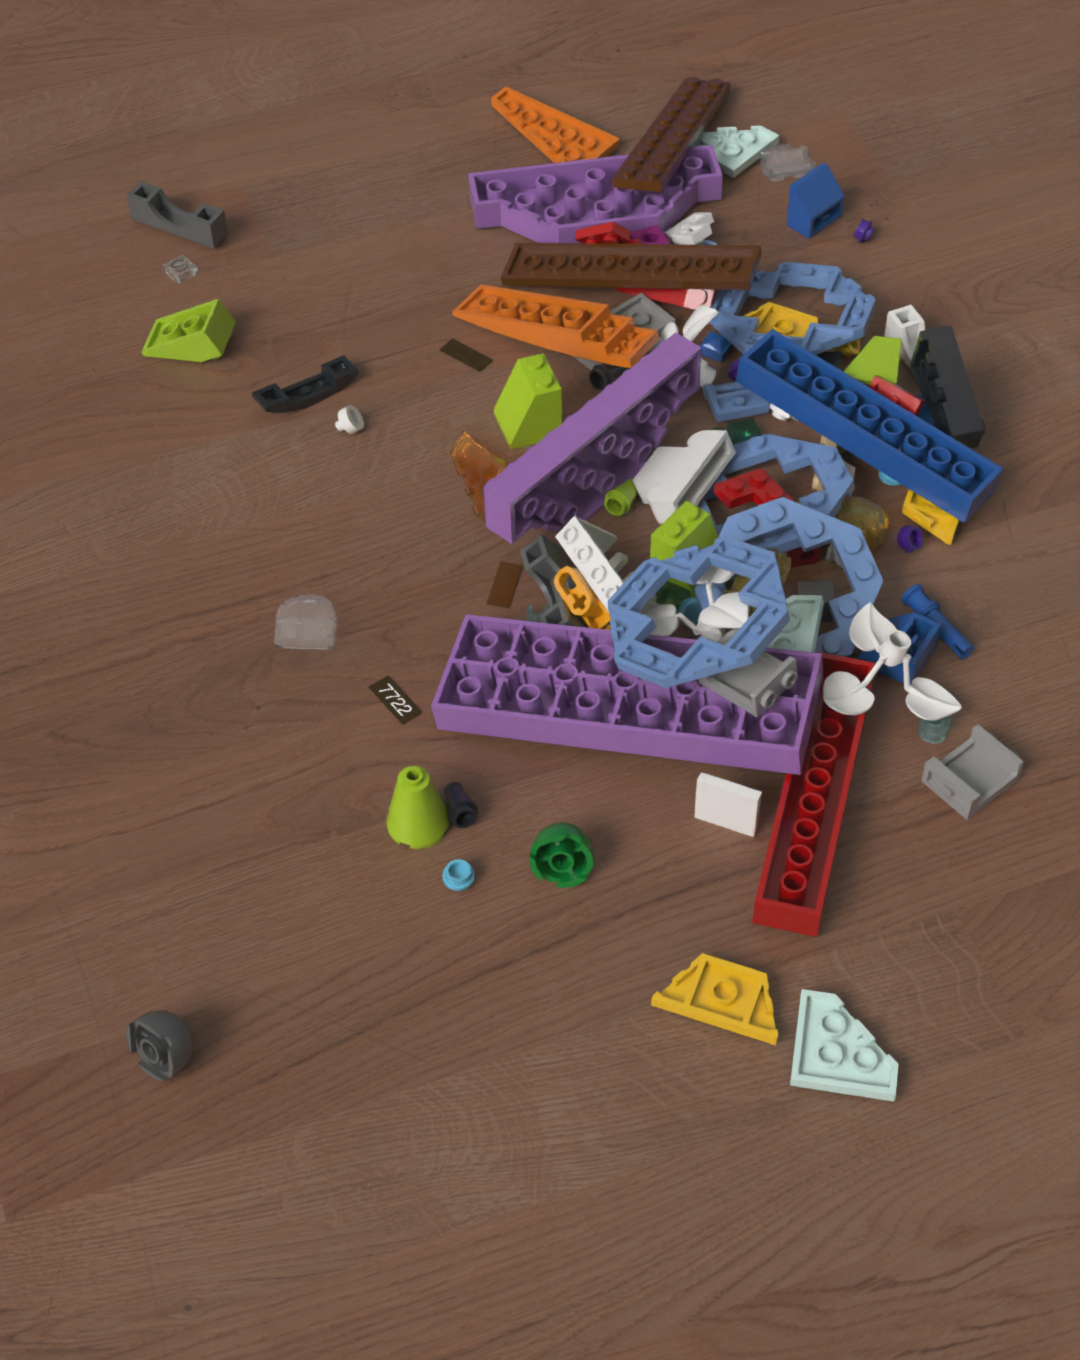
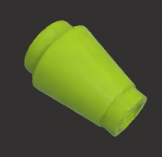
(621, 498)

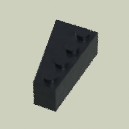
(946, 386)

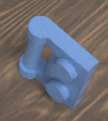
(733, 401)

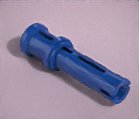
(923, 605)

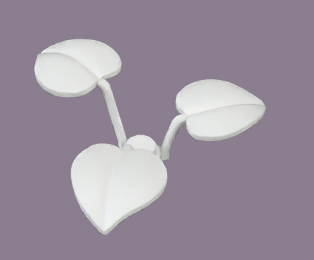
(691, 329)
(712, 621)
(870, 632)

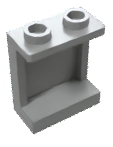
(754, 685)
(973, 773)

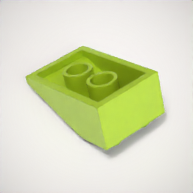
(191, 334)

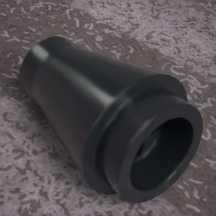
(605, 374)
(460, 807)

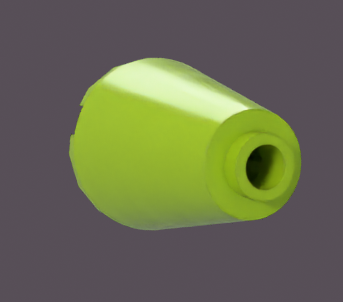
(416, 810)

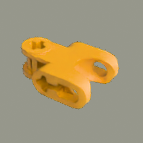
(582, 599)

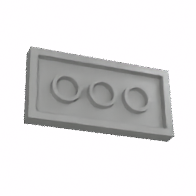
(645, 315)

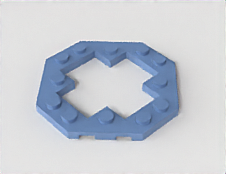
(839, 291)
(791, 455)
(813, 531)
(704, 656)

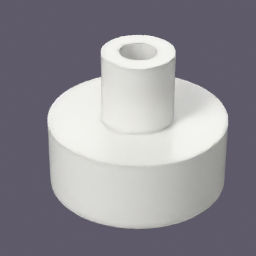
(349, 420)

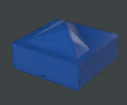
(716, 347)

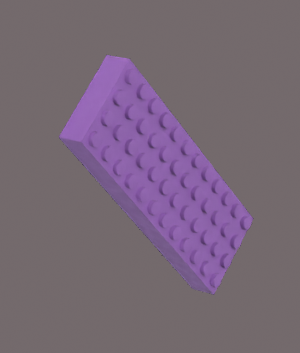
(568, 691)

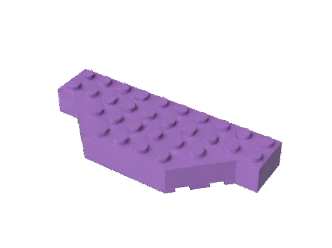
(559, 198)
(595, 446)

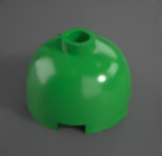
(562, 854)

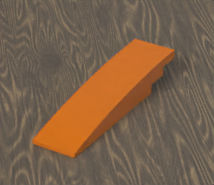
(559, 324)

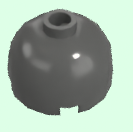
(162, 1043)

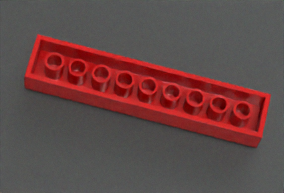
(811, 816)

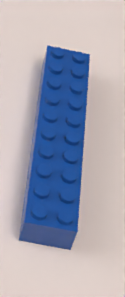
(869, 425)

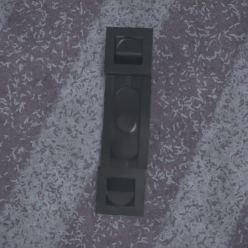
(334, 377)

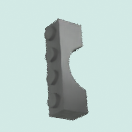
(152, 207)
(542, 562)

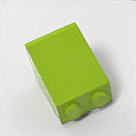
(876, 358)
(529, 402)
(682, 530)

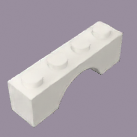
(906, 325)

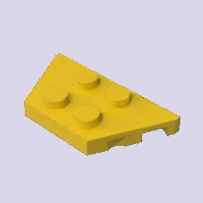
(782, 319)
(930, 517)
(723, 997)

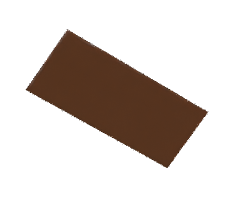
(504, 584)

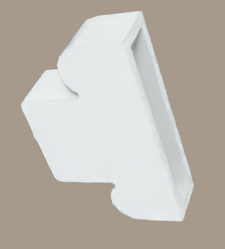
(683, 472)

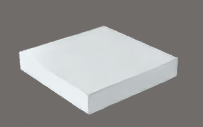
(727, 804)

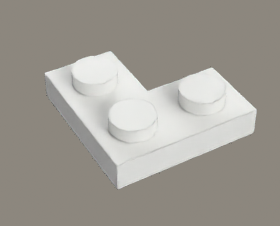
(691, 229)

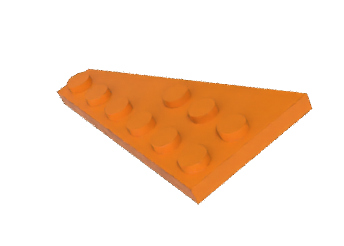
(552, 131)

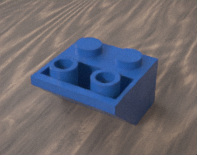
(814, 202)
(924, 640)

